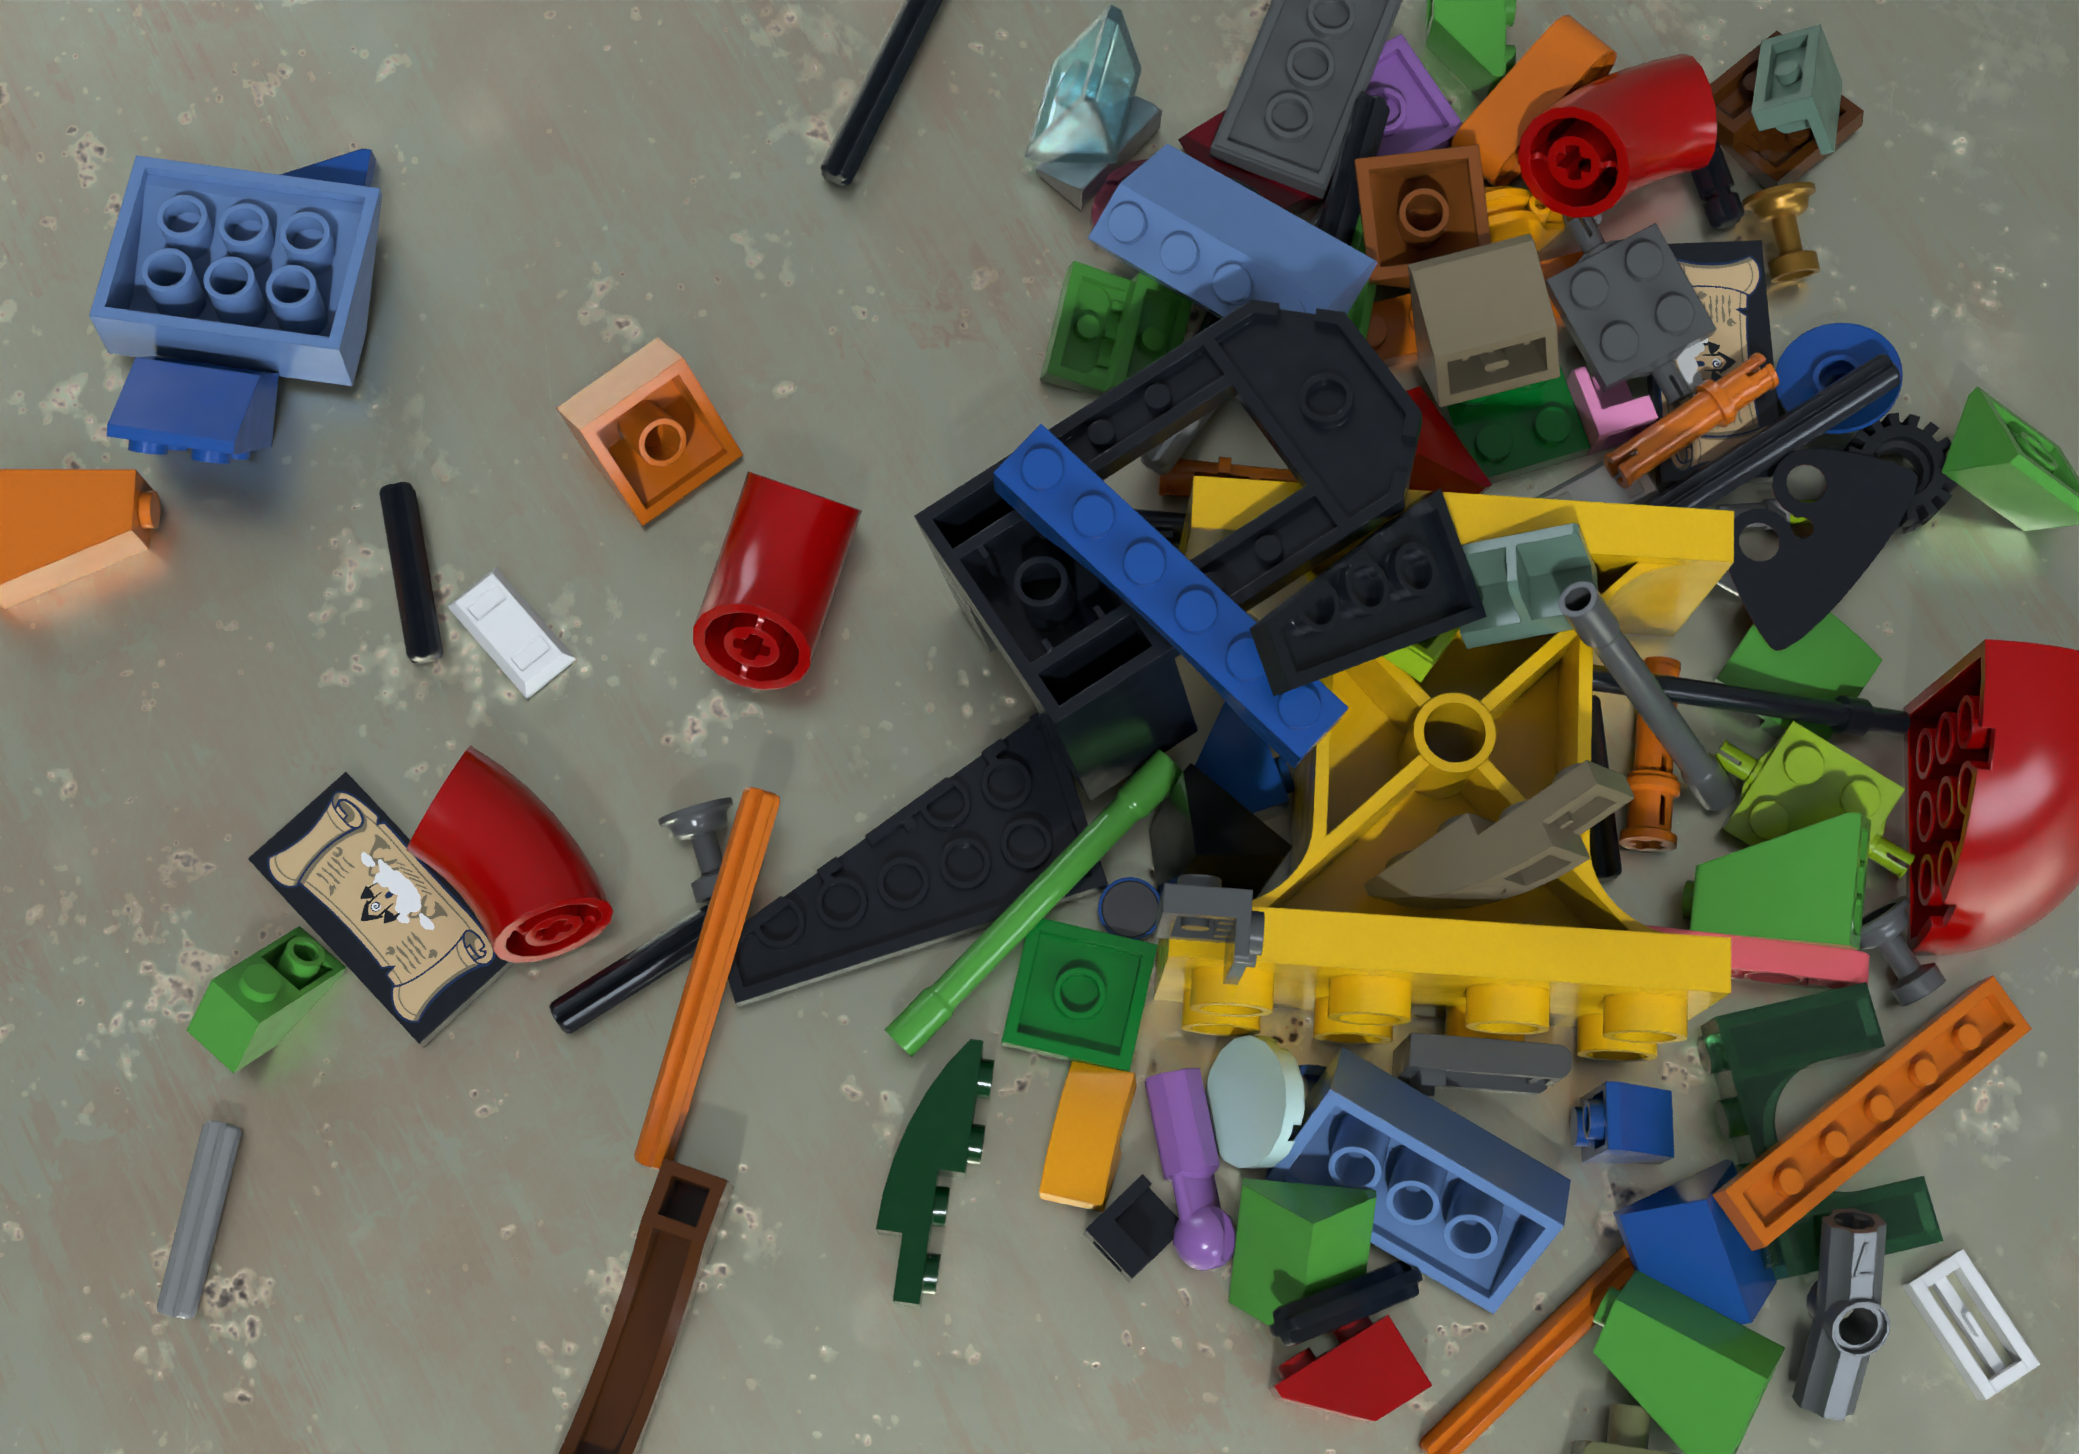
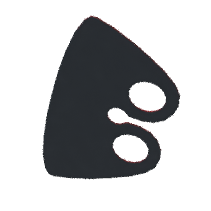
(1850, 528)

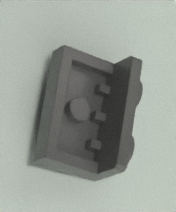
(1207, 913)

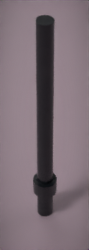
(1843, 715)

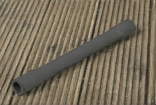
(1601, 631)

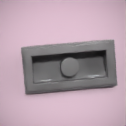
(1083, 180)

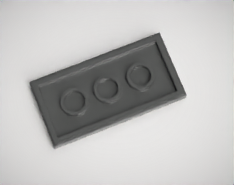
(1302, 89)

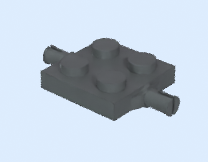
(1629, 308)

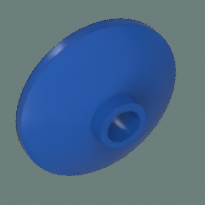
(1826, 356)

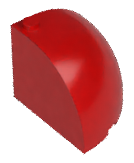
(1992, 796)

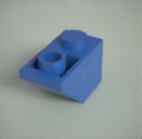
(1245, 766)
(1624, 1124)

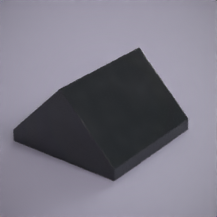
(1212, 835)

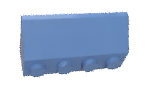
(1224, 241)
(1444, 1187)

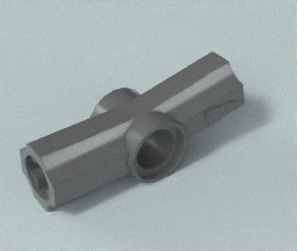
(1847, 1280)

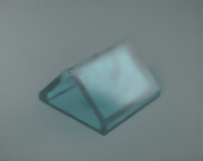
(1088, 96)

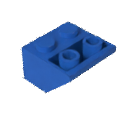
(195, 406)

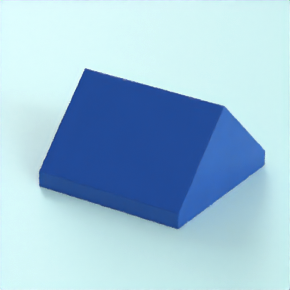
(1695, 1248)

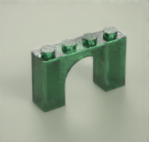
(1753, 1061)

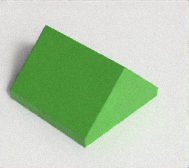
(2012, 466)
(1296, 1242)

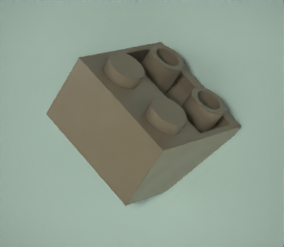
(1483, 321)

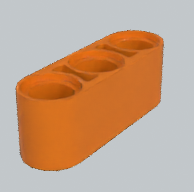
(1554, 66)

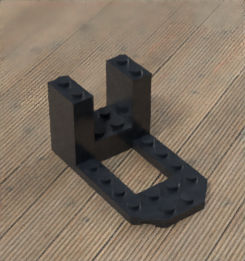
(1076, 646)

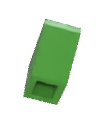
(1472, 40)
(263, 998)

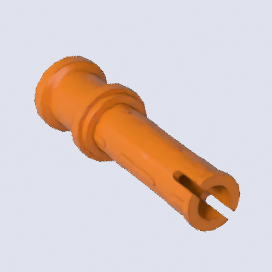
(1652, 783)

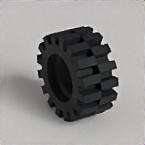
(1921, 451)

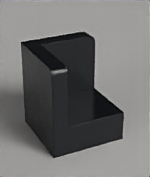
(1133, 1229)

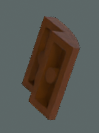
(1768, 154)

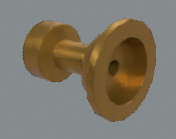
(1781, 207)

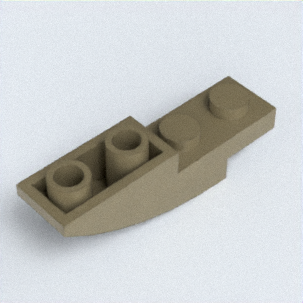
(1490, 861)

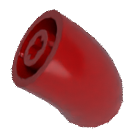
(1620, 136)
(773, 584)
(511, 862)

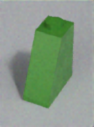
(1788, 887)
(1685, 1363)

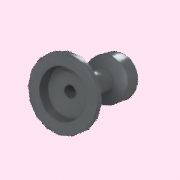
(699, 825)
(1883, 930)

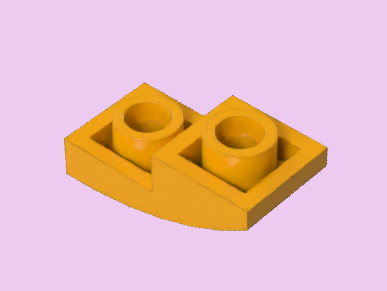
(1087, 1136)

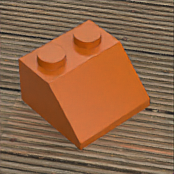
(650, 430)

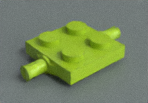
(1805, 784)

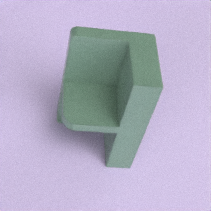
(1798, 86)
(1522, 582)

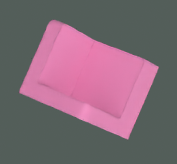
(1611, 415)

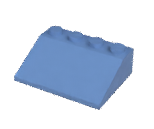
(240, 270)

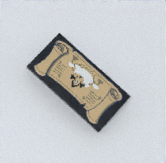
(1734, 294)
(381, 908)

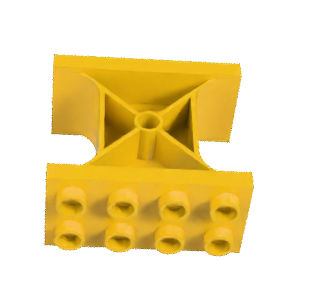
(1474, 740)

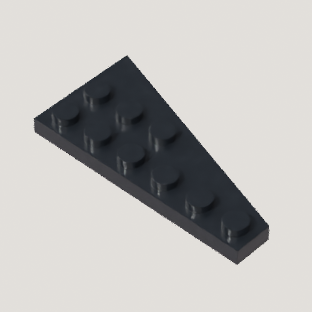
(923, 873)

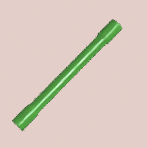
(937, 1003)

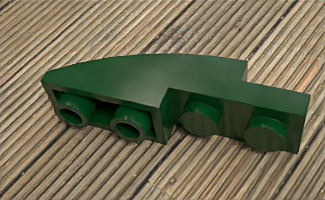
(935, 1144)

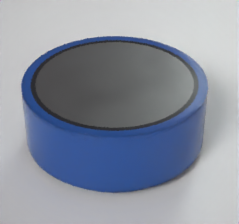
(1129, 908)

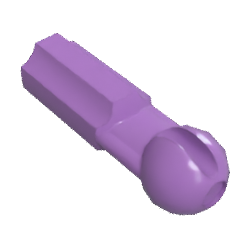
(1189, 1159)

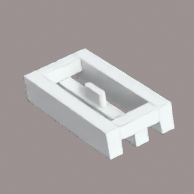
(1949, 1339)

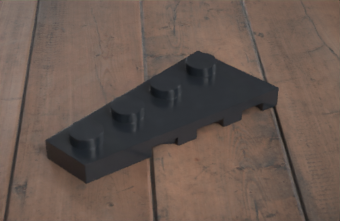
(1374, 600)

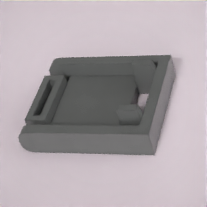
(1479, 1064)

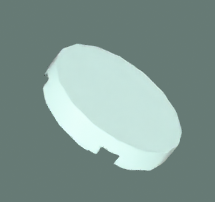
(1254, 1101)

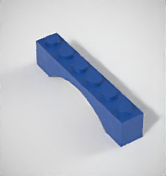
(1164, 587)

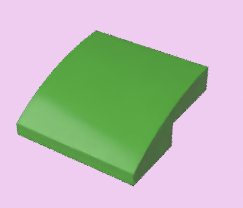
(1110, 329)
(1820, 665)

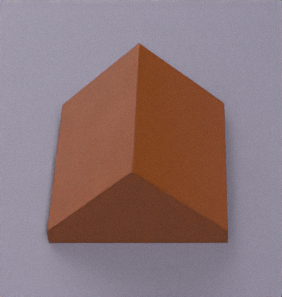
(1420, 208)

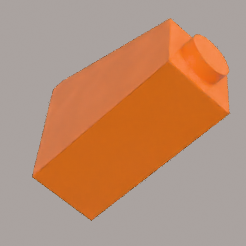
(69, 525)

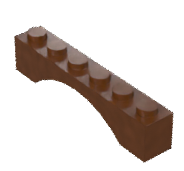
(650, 1310)

